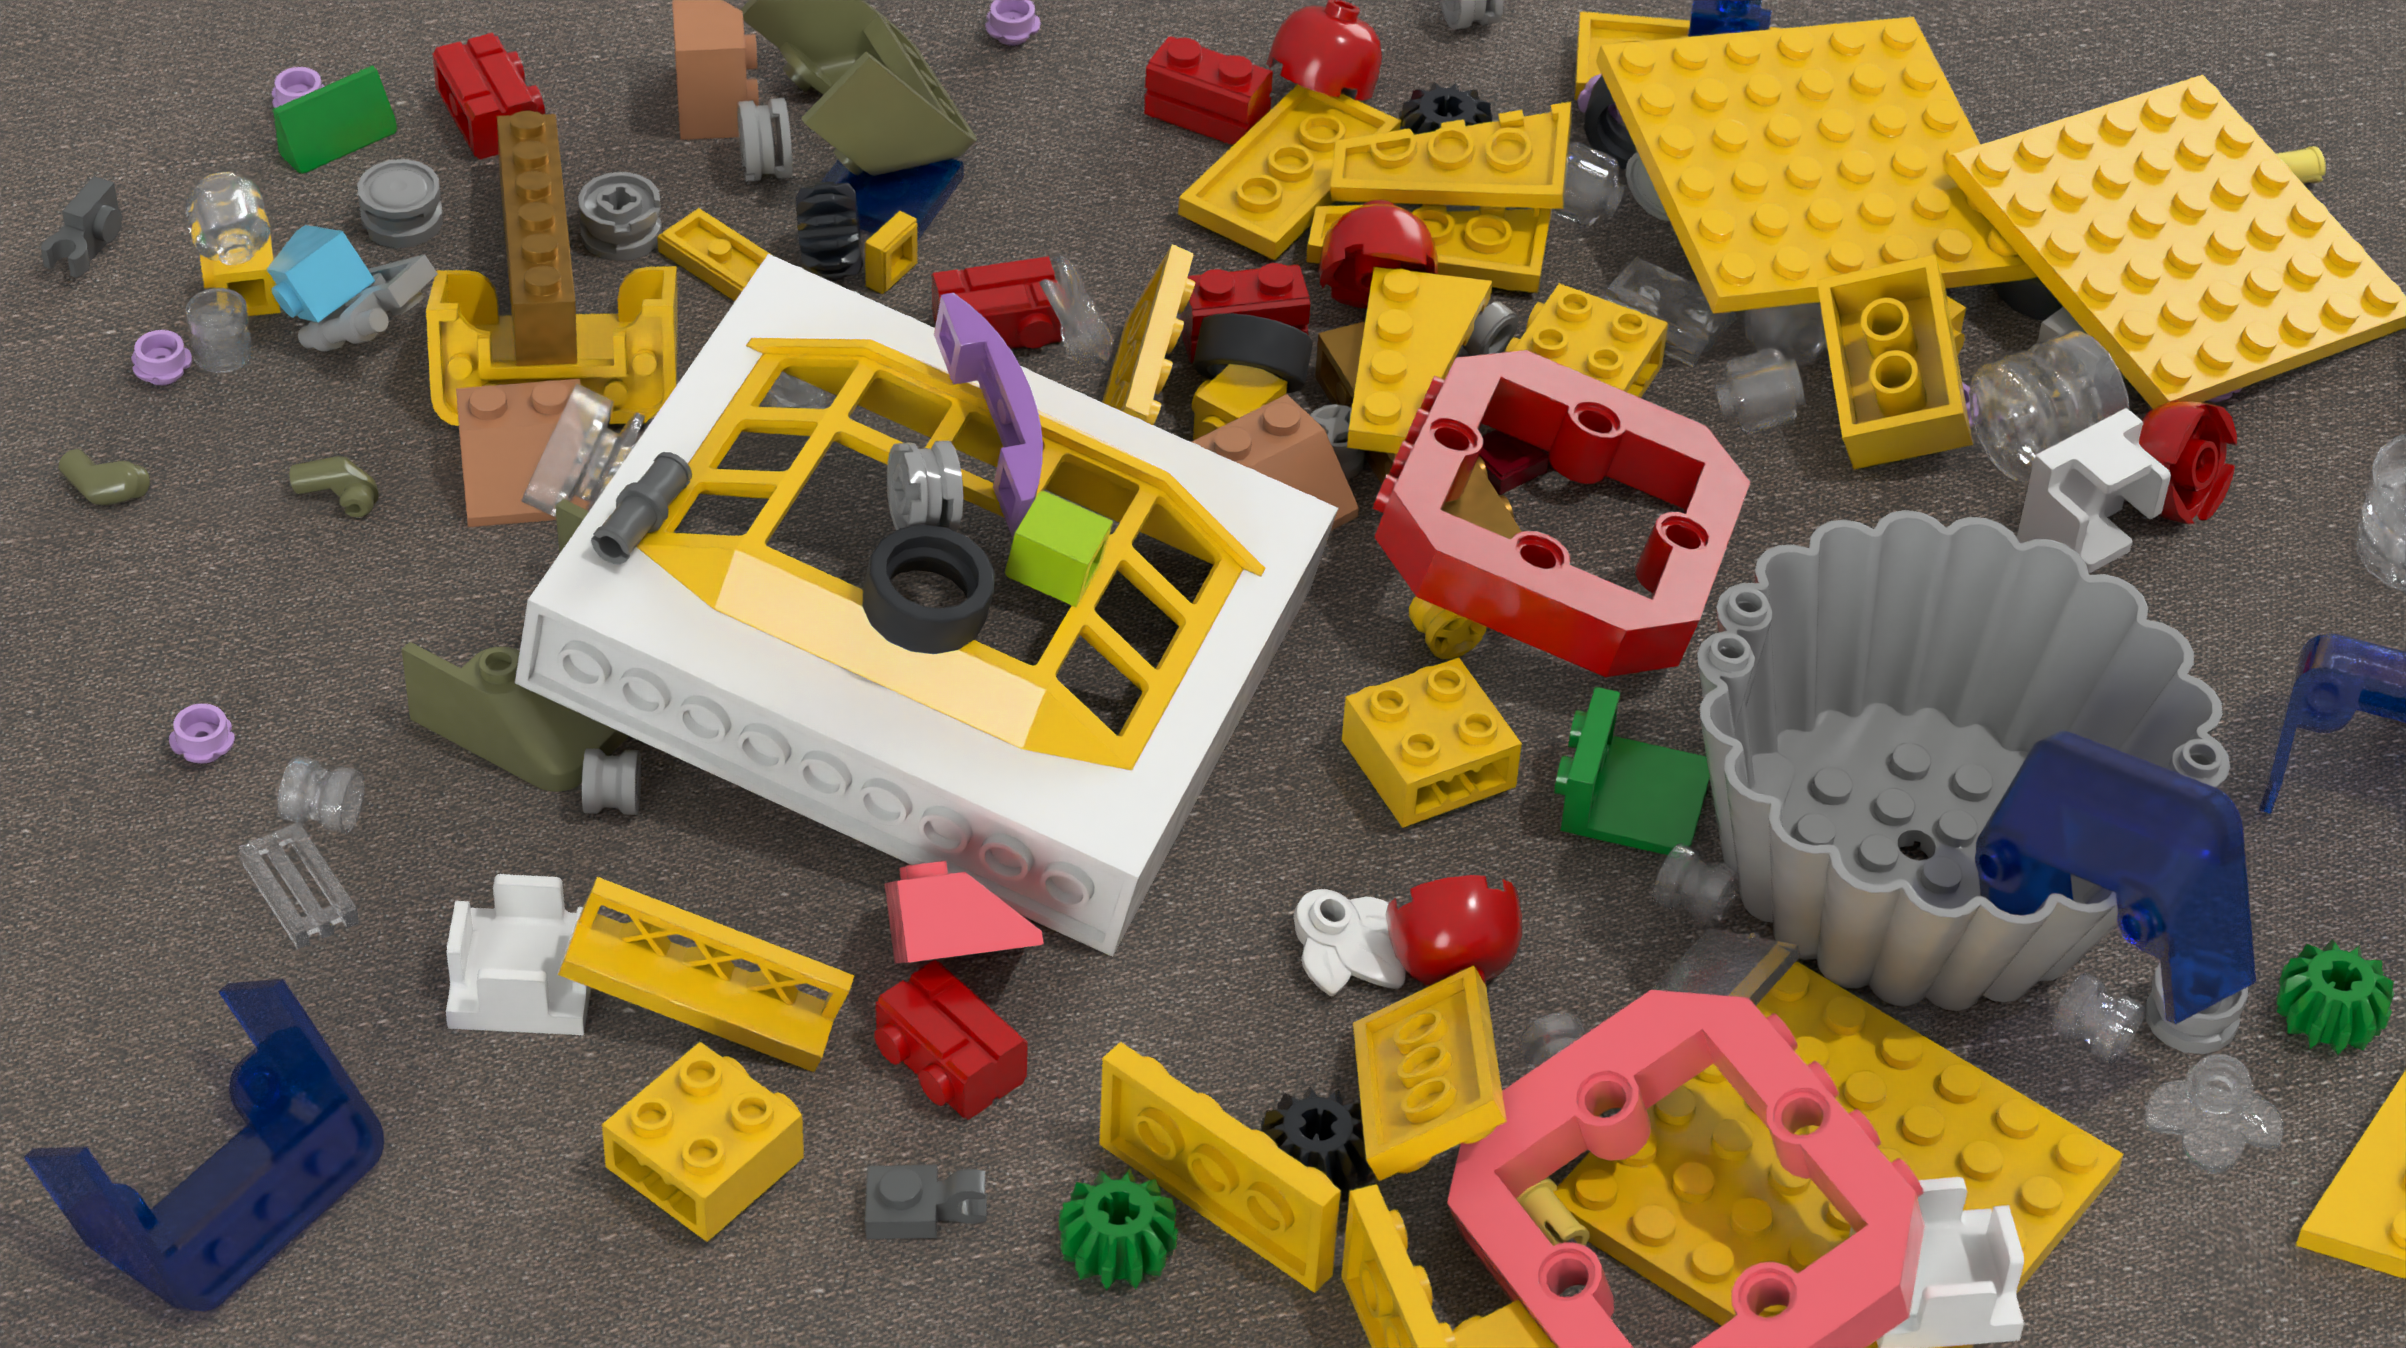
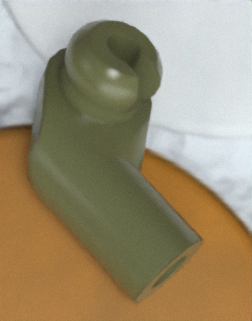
(348, 481)
(104, 482)

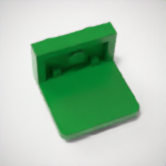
(1628, 787)

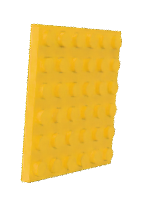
(1804, 157)
(2180, 242)
(1716, 1199)

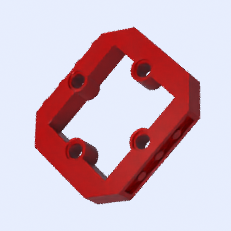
(1527, 581)

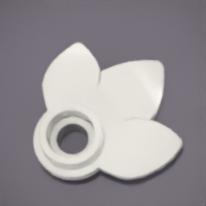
(1350, 945)

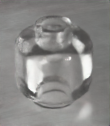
(1590, 185)
(227, 216)
(1790, 329)
(1761, 391)

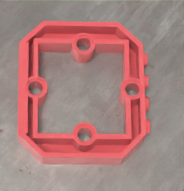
(1632, 1064)

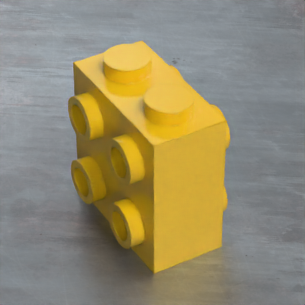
(1596, 339)
(1431, 741)
(704, 1140)

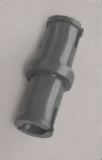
(641, 508)

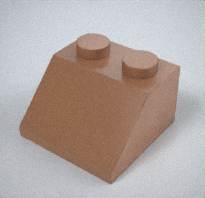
(712, 67)
(501, 444)
(1287, 447)

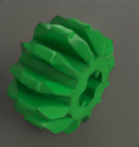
(2335, 997)
(1118, 1229)

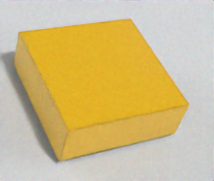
(891, 252)

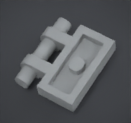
(364, 316)

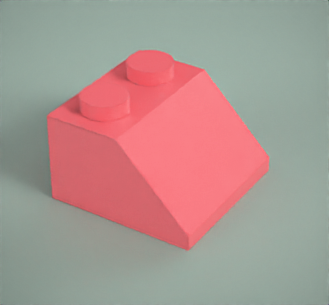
(950, 916)

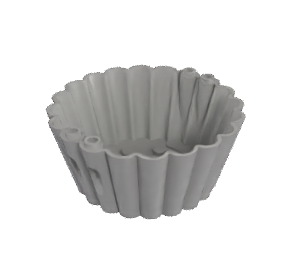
(1889, 704)

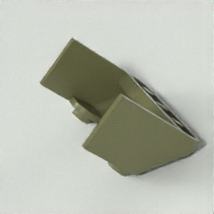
(877, 89)
(499, 719)

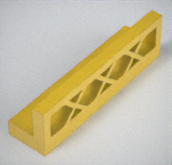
(701, 981)

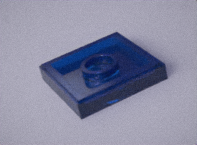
(914, 191)

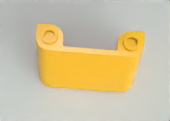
(618, 354)

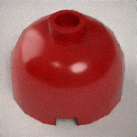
(1328, 50)
(1370, 238)
(2192, 446)
(1454, 927)

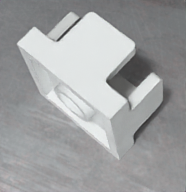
(2085, 482)
(510, 959)
(1963, 1274)

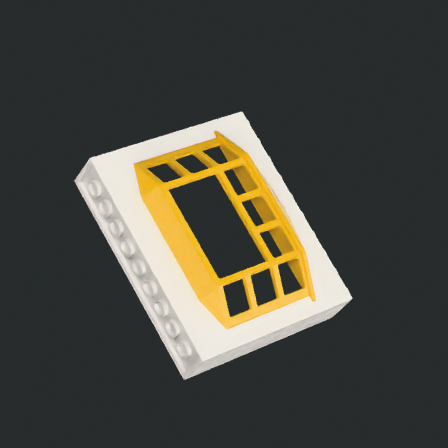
(925, 755)

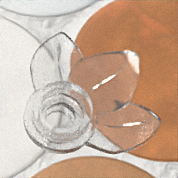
(1082, 327)
(2214, 1113)

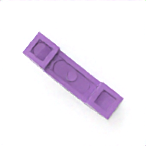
(979, 354)

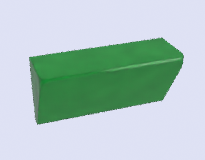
(334, 121)

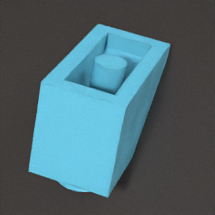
(317, 273)

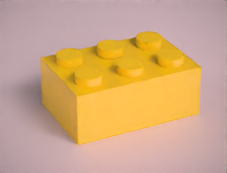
(1894, 362)

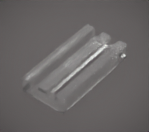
(317, 919)

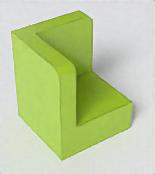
(1058, 548)

